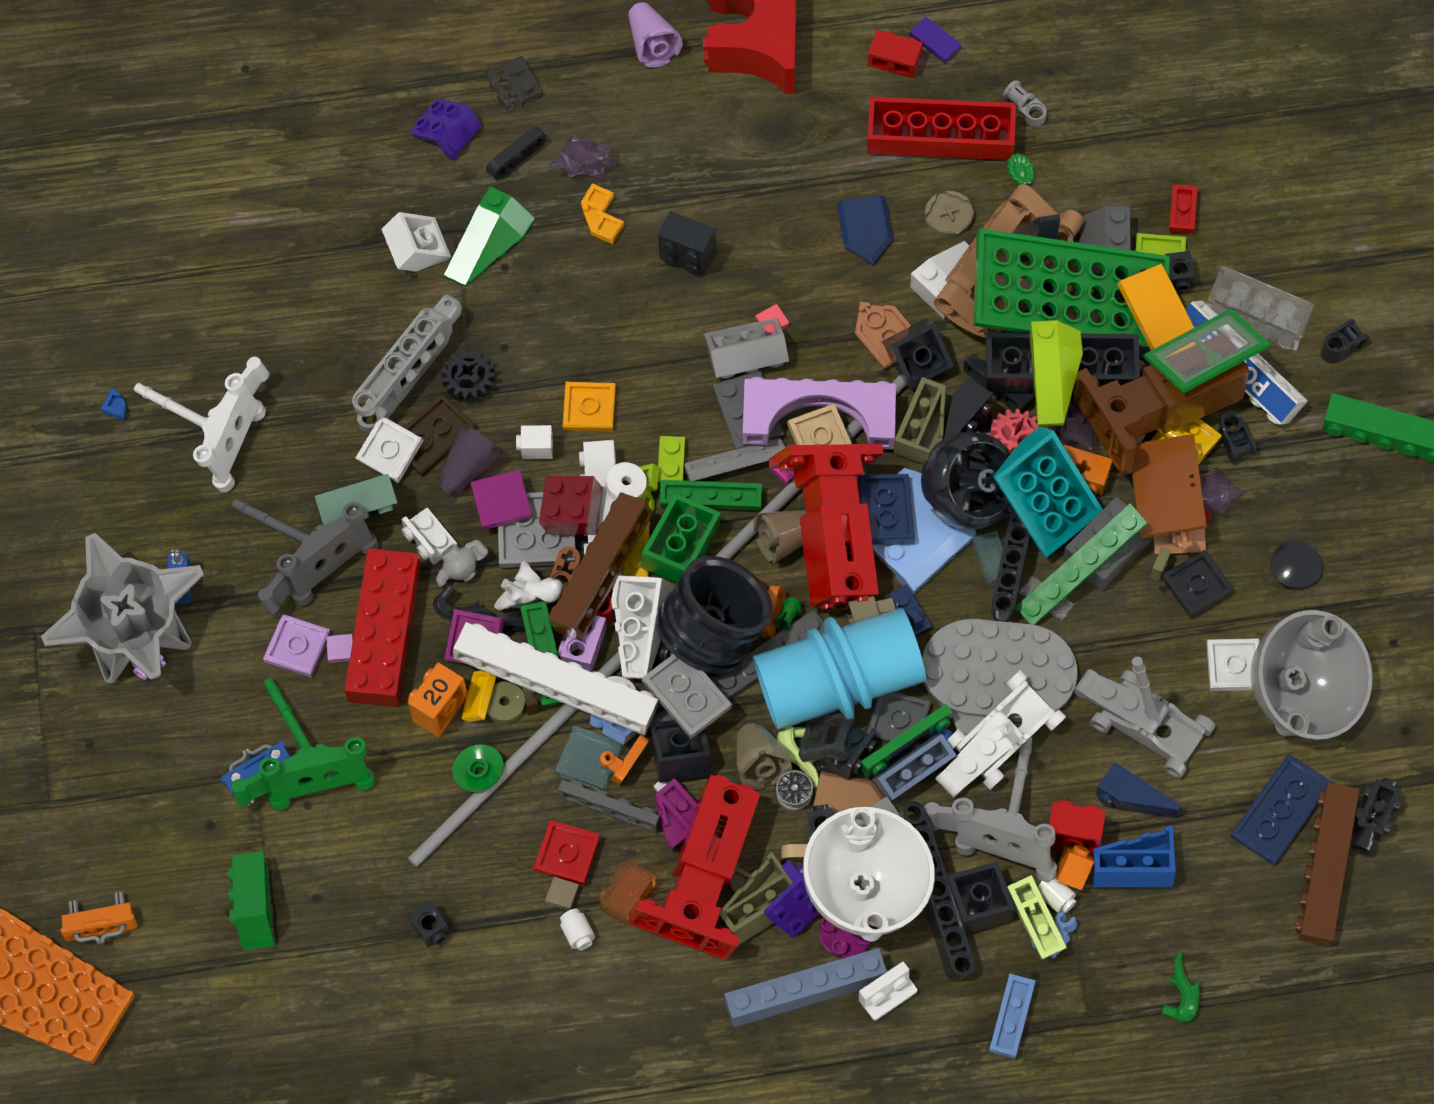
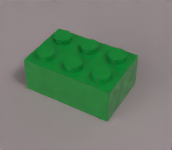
(680, 537)

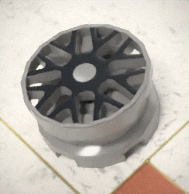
(793, 791)

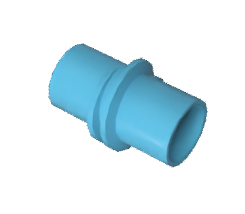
(839, 668)

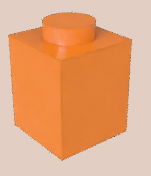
(1074, 866)

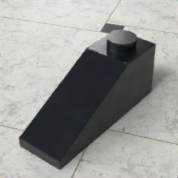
(1013, 400)

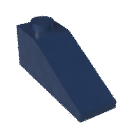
(1132, 794)

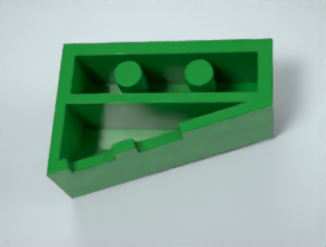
(250, 900)

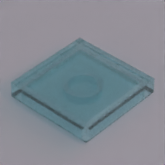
(582, 755)

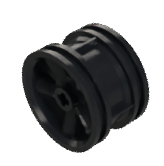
(699, 634)

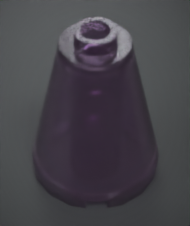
(466, 460)

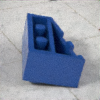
(1136, 862)

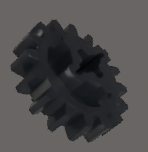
(468, 375)

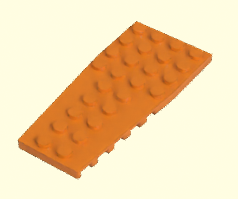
(55, 994)

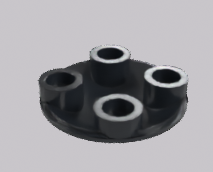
(1296, 565)

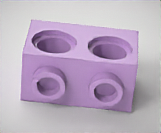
(590, 645)

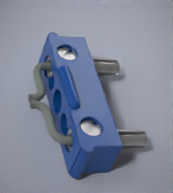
(252, 766)

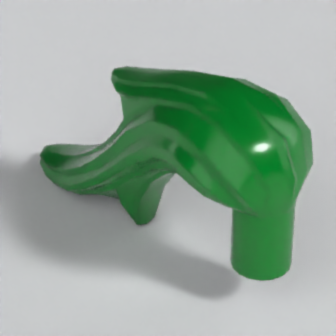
(1188, 991)

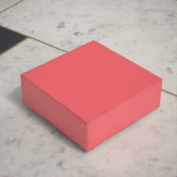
(773, 312)

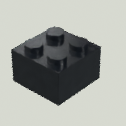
(687, 243)
(981, 897)

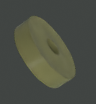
(510, 712)

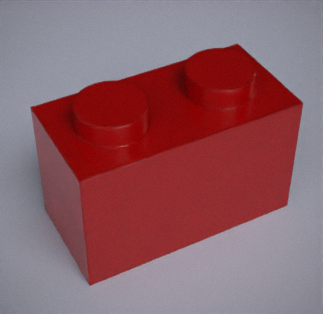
(895, 53)

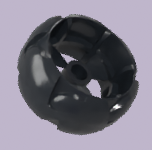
(954, 506)

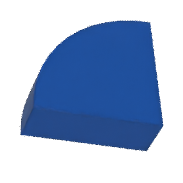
(115, 405)

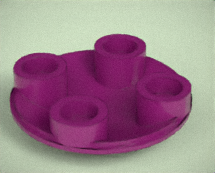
(840, 942)

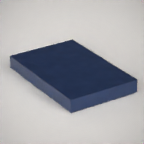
(888, 507)

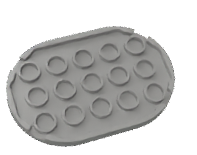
(976, 658)

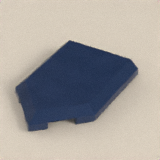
(865, 226)

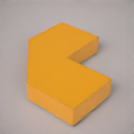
(599, 223)

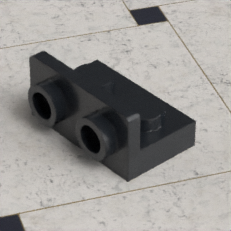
(857, 746)

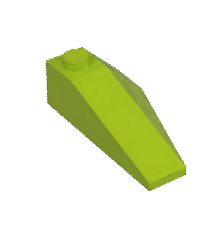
(1055, 364)

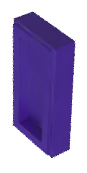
(935, 39)

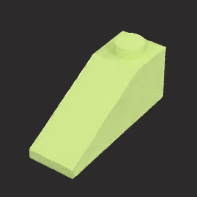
(1036, 917)

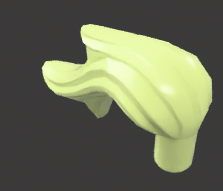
(786, 738)

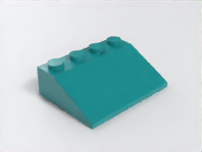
(1047, 490)

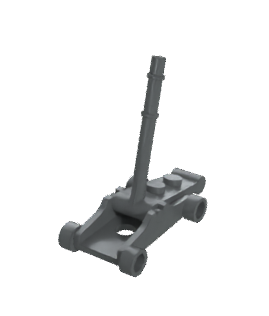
(316, 556)

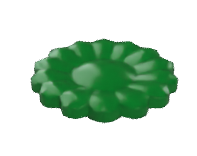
(1020, 169)

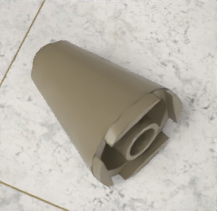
(778, 533)

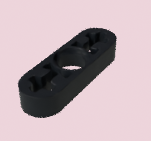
(516, 153)

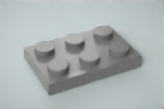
(686, 695)

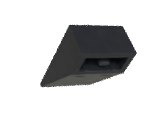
(969, 408)

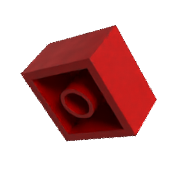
(1076, 825)

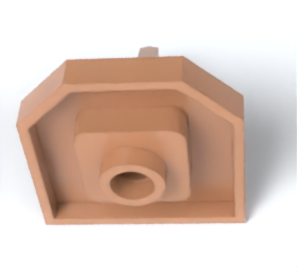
(1181, 542)

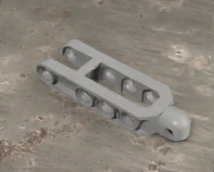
(384, 384)

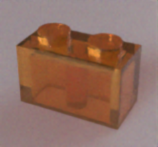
(629, 885)

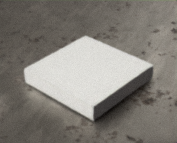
(389, 449)
(1230, 663)

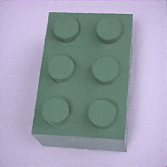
(371, 494)

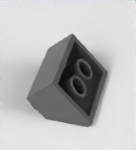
(1107, 228)

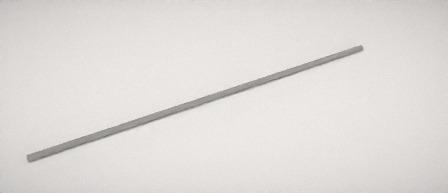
(608, 670)

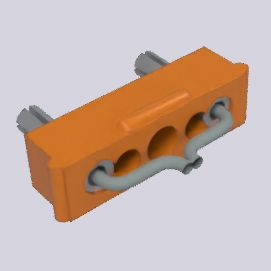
(97, 922)

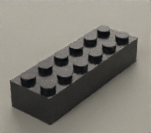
(1104, 355)

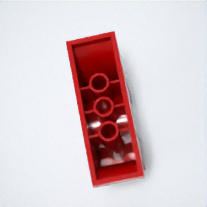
(757, 46)

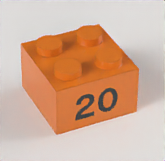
(437, 699)

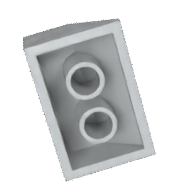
(746, 348)

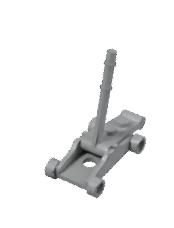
(1139, 714)
(1000, 830)

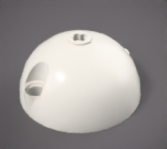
(887, 863)

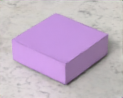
(339, 648)

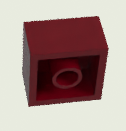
(570, 505)

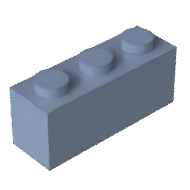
(914, 767)

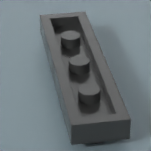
(618, 809)

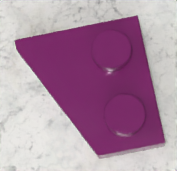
(675, 812)

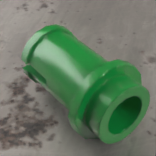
(790, 609)

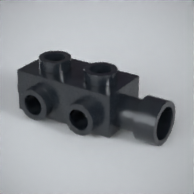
(1376, 813)

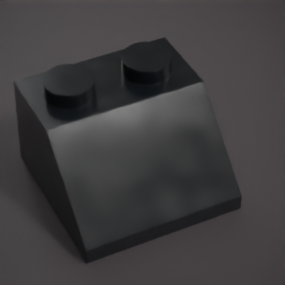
(918, 352)
(677, 753)

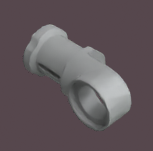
(1025, 103)

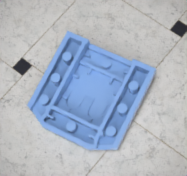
(933, 544)

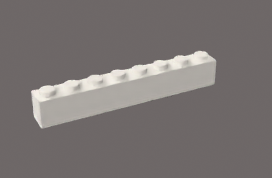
(555, 678)

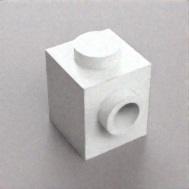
(535, 442)

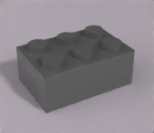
(1121, 559)

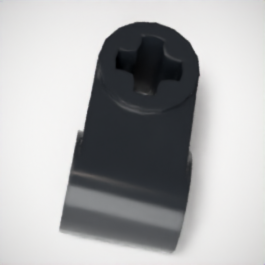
(1346, 339)
(1237, 441)

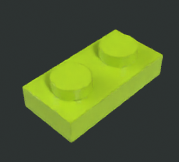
(671, 458)

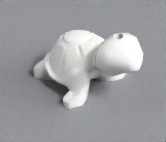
(528, 589)

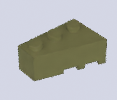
(922, 423)
(746, 908)

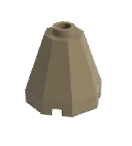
(760, 757)

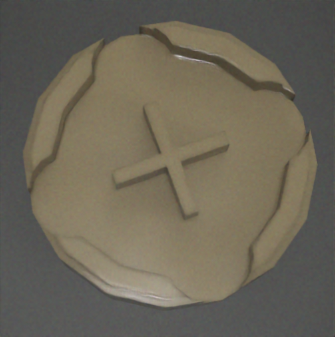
(949, 214)

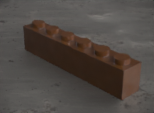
(600, 566)
(1328, 864)

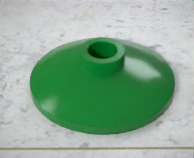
(476, 759)

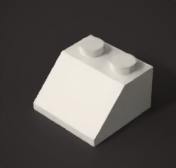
(415, 241)

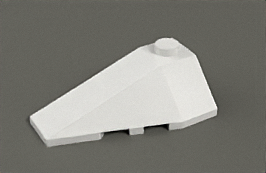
(635, 612)

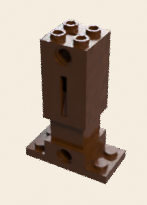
(1150, 403)

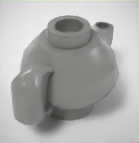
(460, 562)

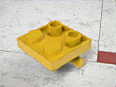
(1205, 436)

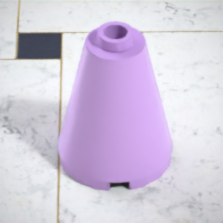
(653, 36)

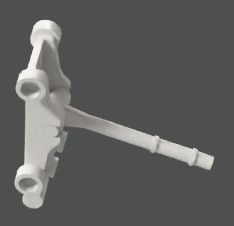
(226, 422)
(997, 737)

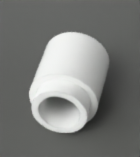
(1057, 895)
(577, 929)

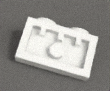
(427, 534)
(887, 992)

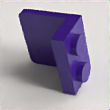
(448, 125)
(793, 907)

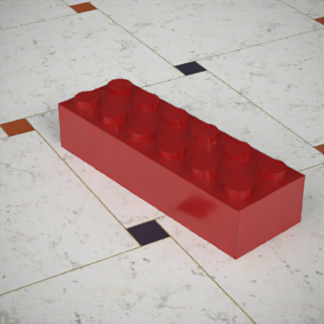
(941, 128)
(383, 628)

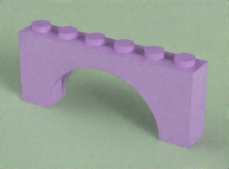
(771, 400)

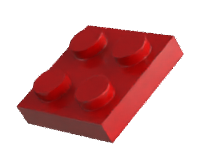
(567, 852)

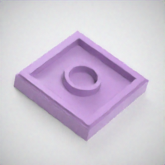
(296, 645)

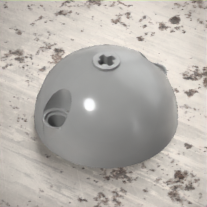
(1308, 684)

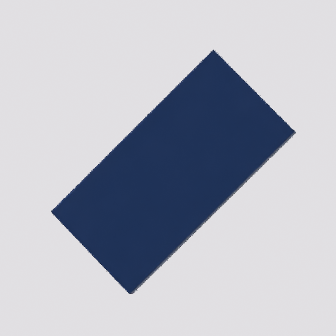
(1280, 810)

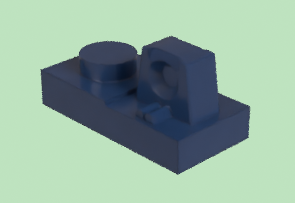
(904, 598)

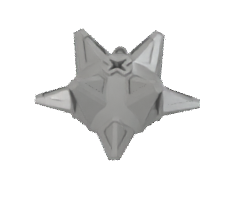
(125, 611)

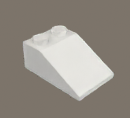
(931, 275)

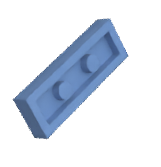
(1012, 1016)

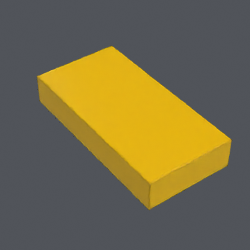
(478, 696)

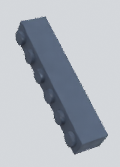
(804, 987)

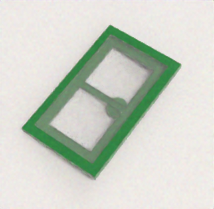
(1207, 350)

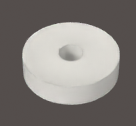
(630, 473)

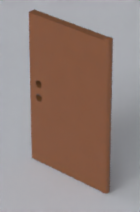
(1164, 487)

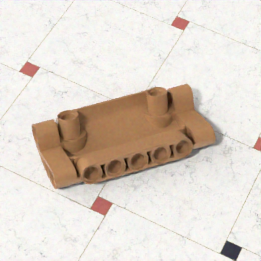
(1021, 208)

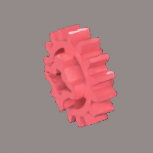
(1013, 428)

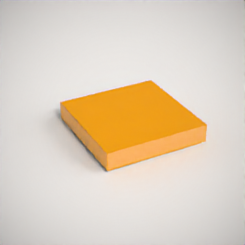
(589, 406)

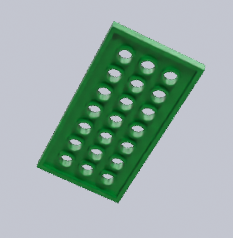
(1060, 252)

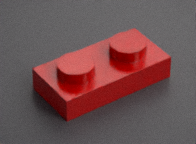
(1183, 209)

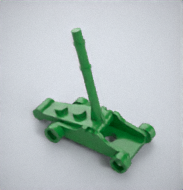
(307, 770)

